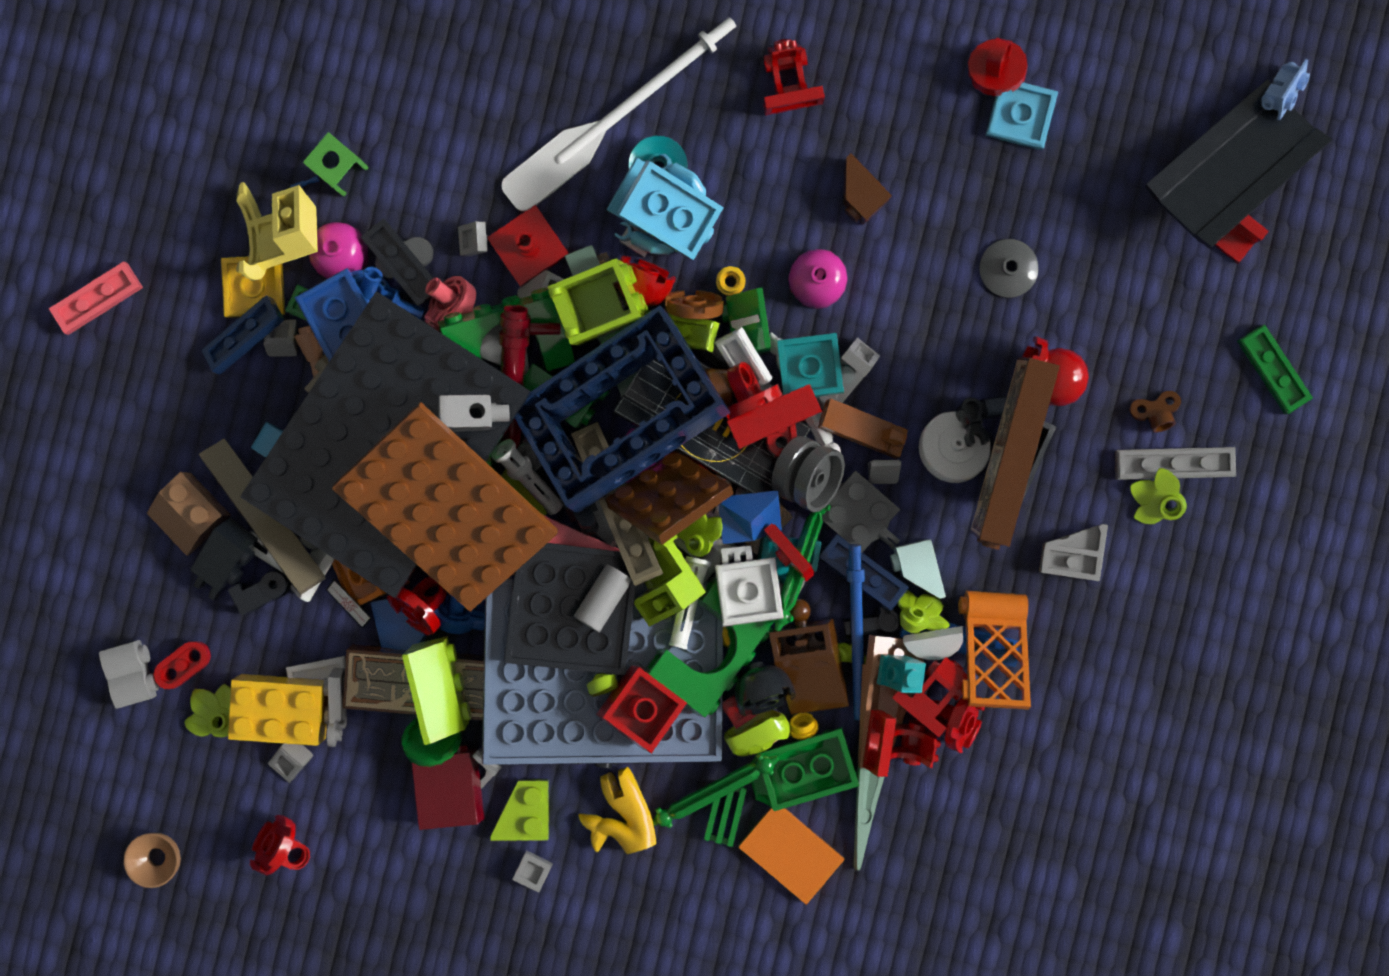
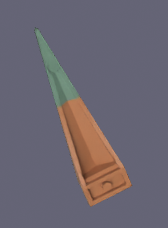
(873, 698)

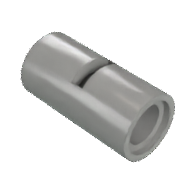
(602, 598)

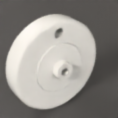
(945, 451)

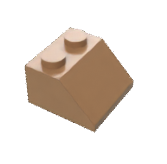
(187, 512)

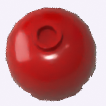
(651, 281)

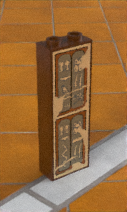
(1013, 452)
(380, 683)

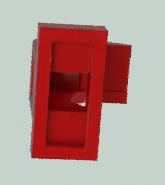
(784, 56)
(947, 673)
(917, 744)

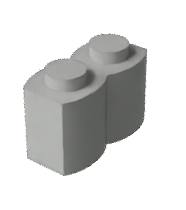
(128, 674)

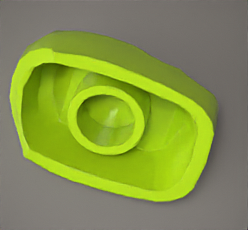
(758, 733)

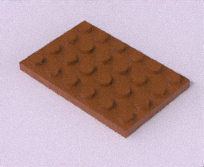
(445, 507)

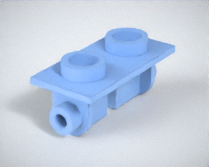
(1290, 80)

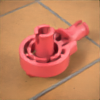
(447, 300)

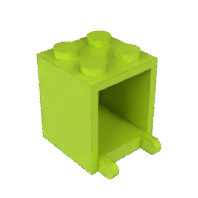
(591, 304)

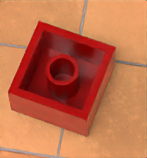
(641, 708)

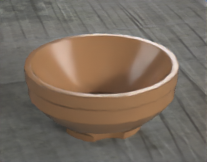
(141, 868)

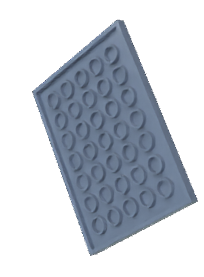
(551, 717)

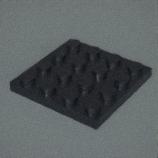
(543, 607)

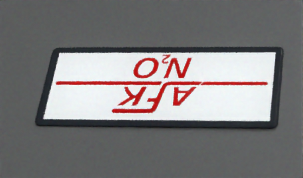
(348, 603)

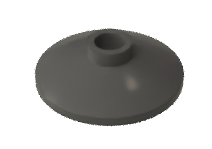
(998, 278)

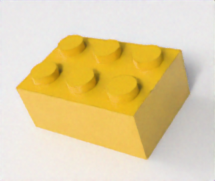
(277, 710)

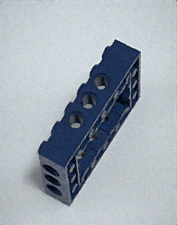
(595, 374)

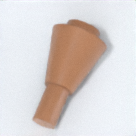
(309, 347)

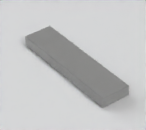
(1181, 462)

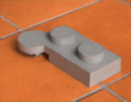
(335, 714)

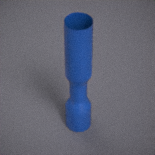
(303, 183)

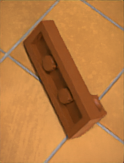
(862, 428)

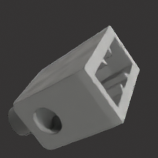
(455, 413)

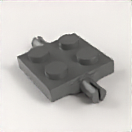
(861, 513)

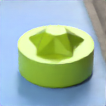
(602, 684)

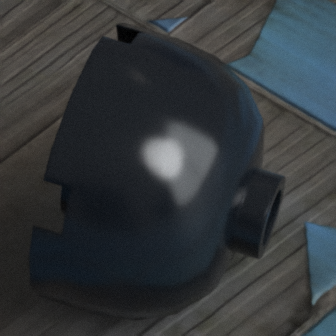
(762, 689)

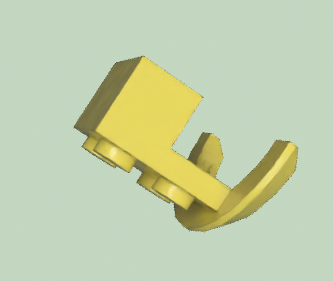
(278, 236)

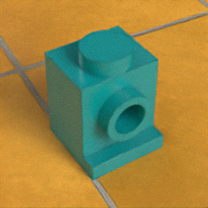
(901, 673)

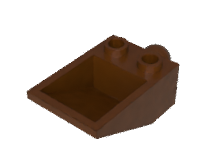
(810, 662)

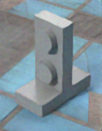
(854, 366)

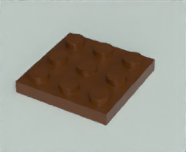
(669, 497)

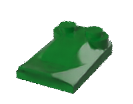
(806, 770)

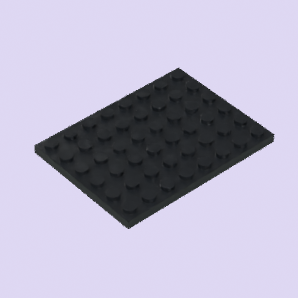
(365, 390)

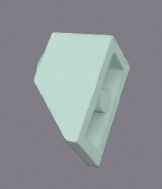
(919, 566)

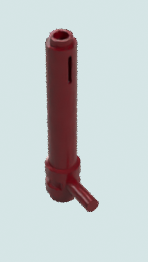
(514, 340)

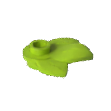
(1155, 495)
(703, 530)
(921, 613)
(207, 712)

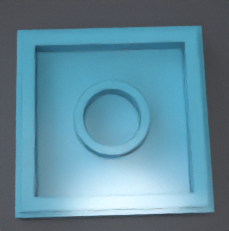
(1022, 116)

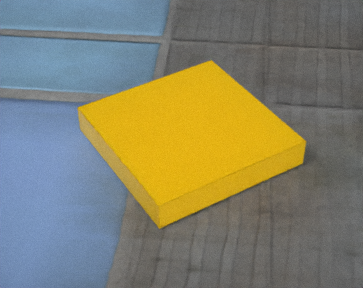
(242, 293)

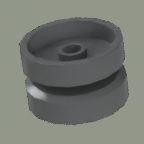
(808, 473)

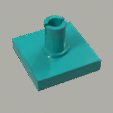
(812, 362)

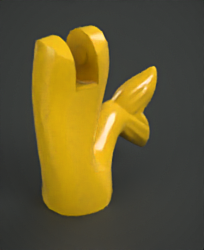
(631, 805)

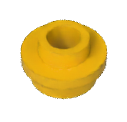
(730, 271)
(803, 726)

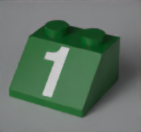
(749, 312)

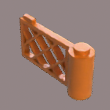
(1003, 612)

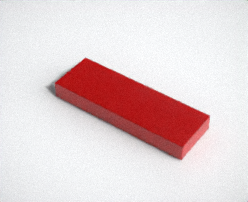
(774, 416)

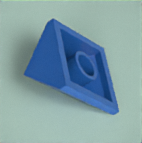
(748, 515)

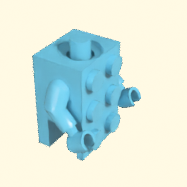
(666, 206)

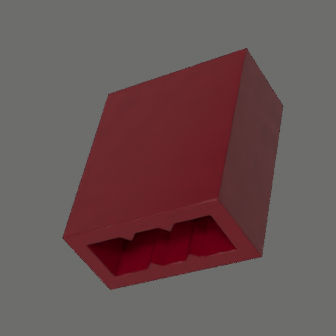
(449, 792)

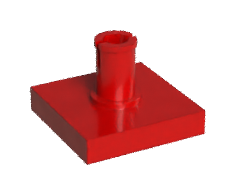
(528, 245)

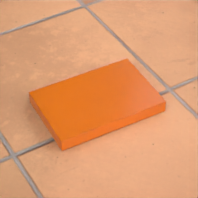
(791, 853)

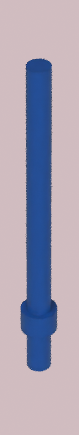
(856, 576)

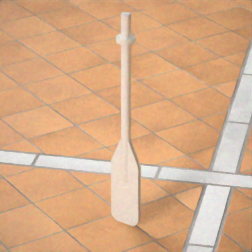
(576, 146)

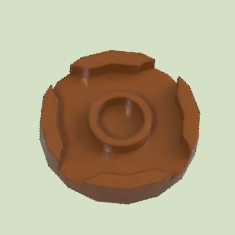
(698, 306)

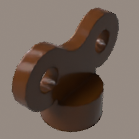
(1157, 411)

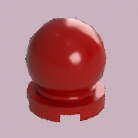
(1072, 373)

